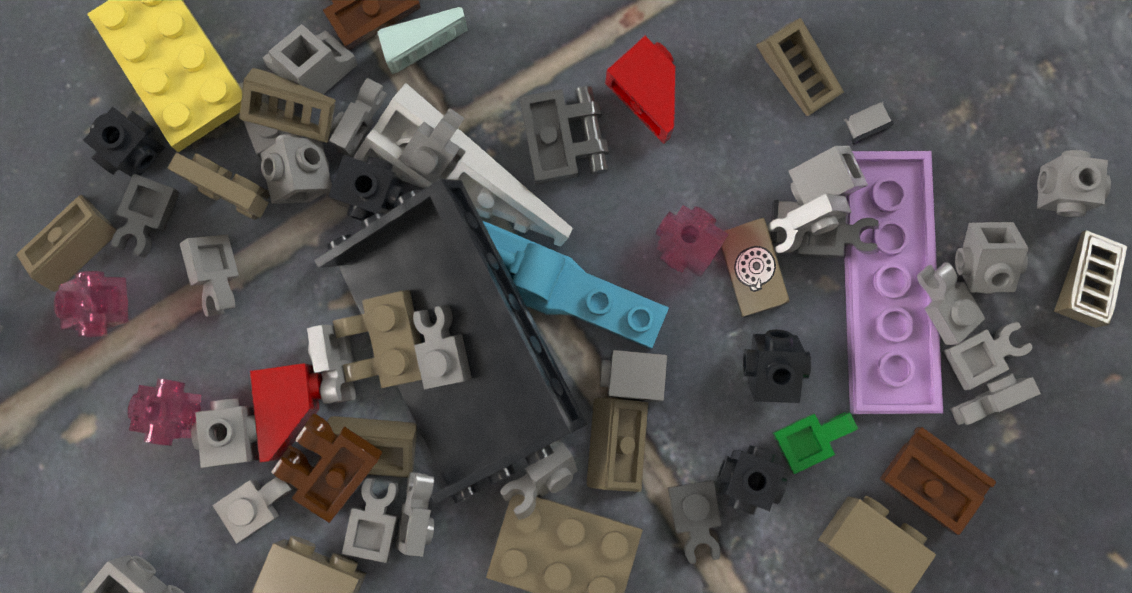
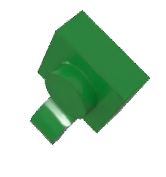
(808, 441)

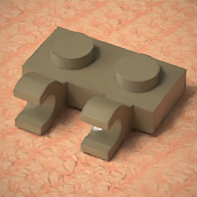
(216, 183)
(392, 339)

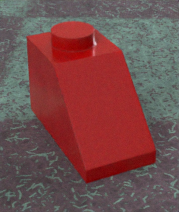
(646, 85)
(282, 405)

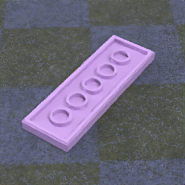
(889, 333)

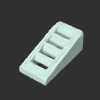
(417, 38)

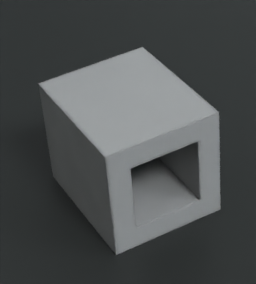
(829, 173)
(634, 375)

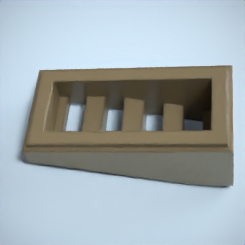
(788, 75)
(255, 111)
(1105, 297)

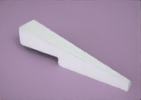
(486, 181)

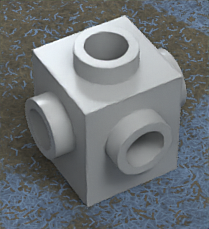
(295, 169)
(1073, 184)
(992, 257)
(225, 434)

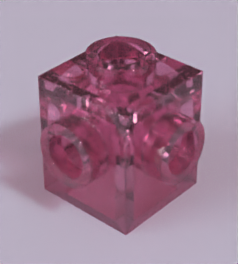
(696, 255)
(92, 303)
(163, 411)

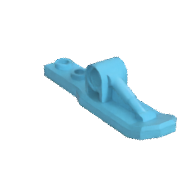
(561, 287)

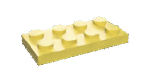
(170, 66)

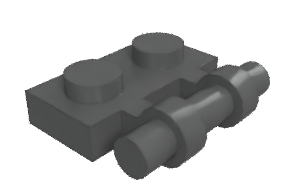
(550, 138)

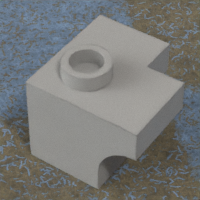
(310, 59)

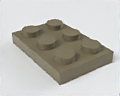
(563, 550)

